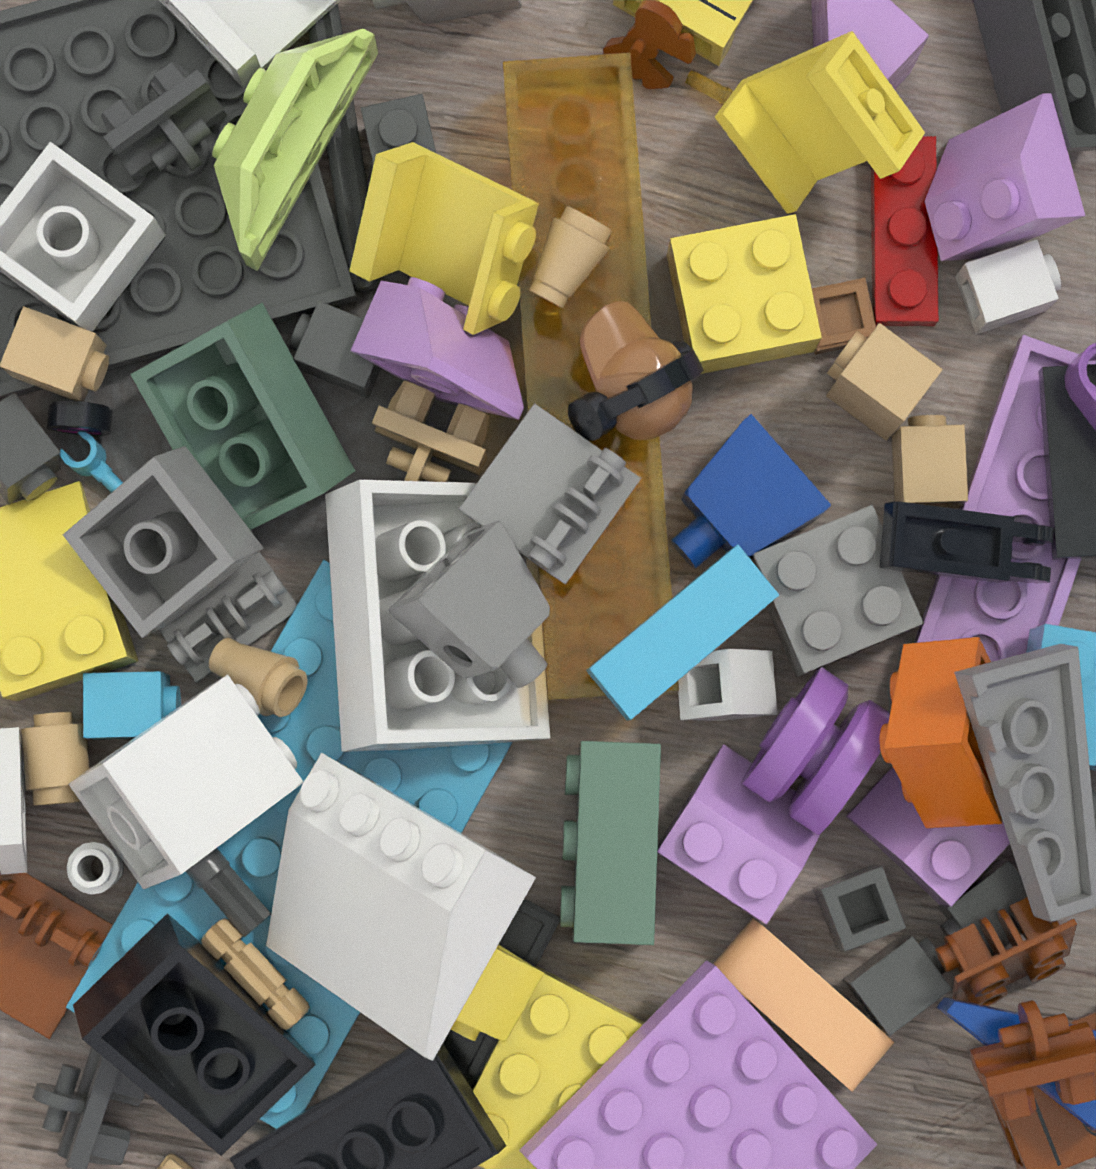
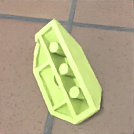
(284, 133)

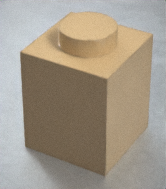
(55, 355)
(930, 462)

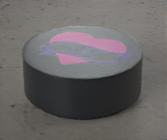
(77, 416)

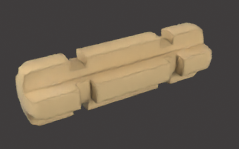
(255, 974)

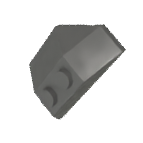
(1045, 50)

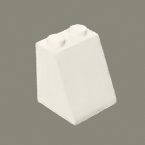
(188, 783)

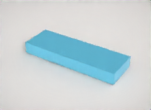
(682, 632)

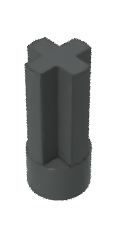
(228, 892)

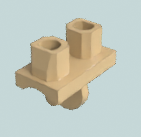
(405, 423)

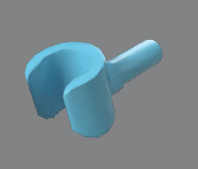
(94, 464)

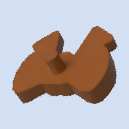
(654, 30)

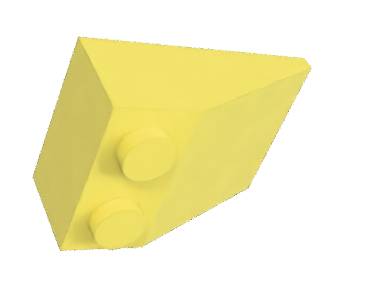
(51, 605)

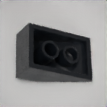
(190, 1036)

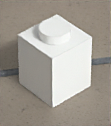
(1008, 286)
(729, 686)

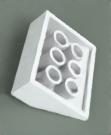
(387, 680)
(388, 904)

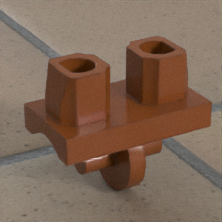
(1037, 1054)

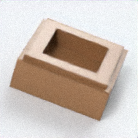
(842, 312)

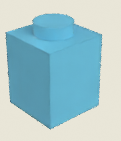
(125, 703)

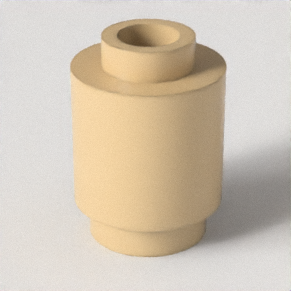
(53, 757)

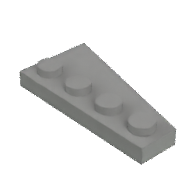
(1037, 762)

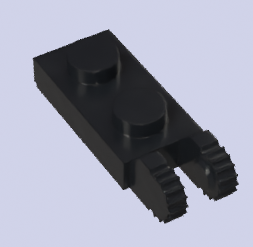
(959, 543)

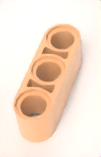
(803, 1004)

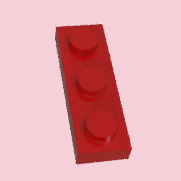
(905, 243)

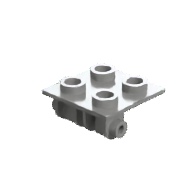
(551, 492)
(239, 609)

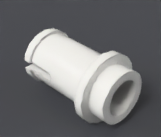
(80, 868)

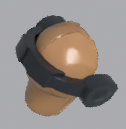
(637, 377)

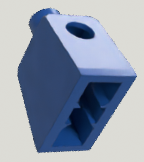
(747, 498)

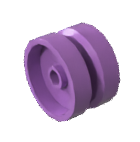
(811, 746)

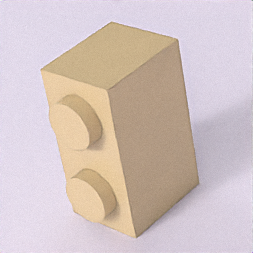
(880, 379)

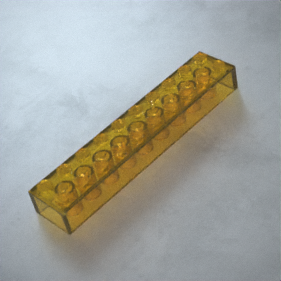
(579, 149)

